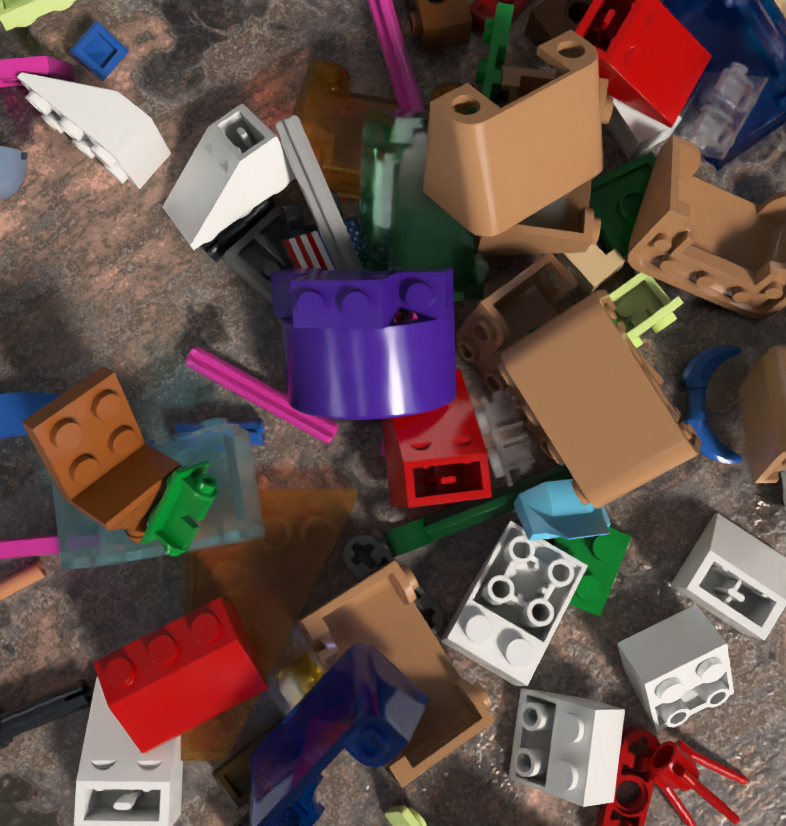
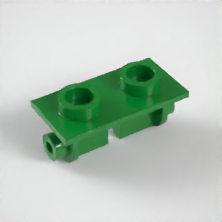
(186, 493)

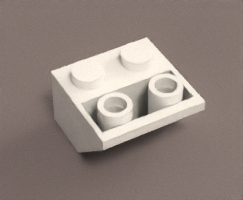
(735, 578)
(678, 667)
(567, 746)

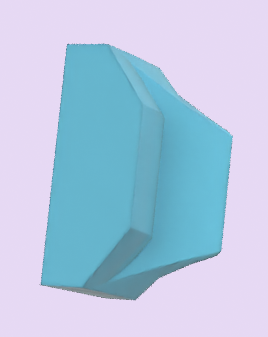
(556, 511)

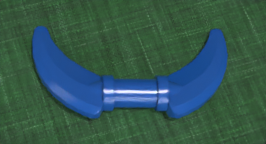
(696, 377)

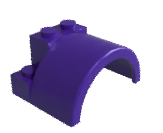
(348, 352)

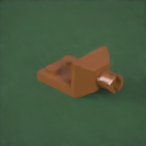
(100, 454)

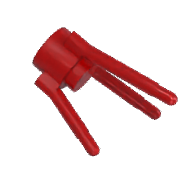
(675, 768)

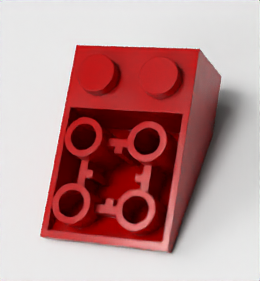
(644, 55)
(437, 455)

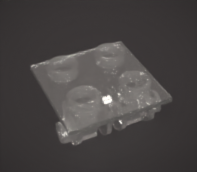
(719, 109)
(511, 457)

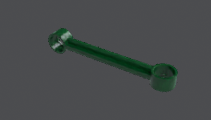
(466, 514)

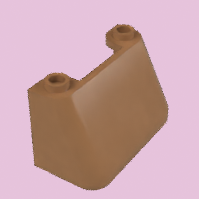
(564, 224)
(709, 237)
(384, 615)

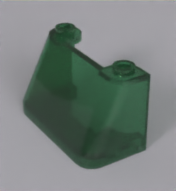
(397, 219)

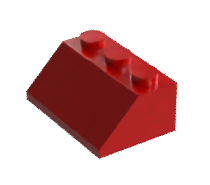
(181, 675)

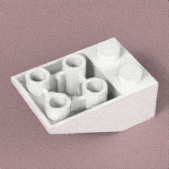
(100, 125)
(227, 176)
(514, 605)
(118, 781)

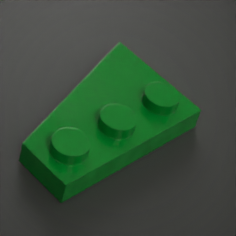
(496, 34)

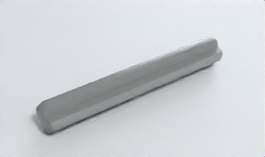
(317, 193)

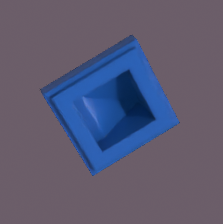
(98, 51)

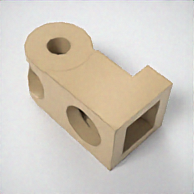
(592, 267)

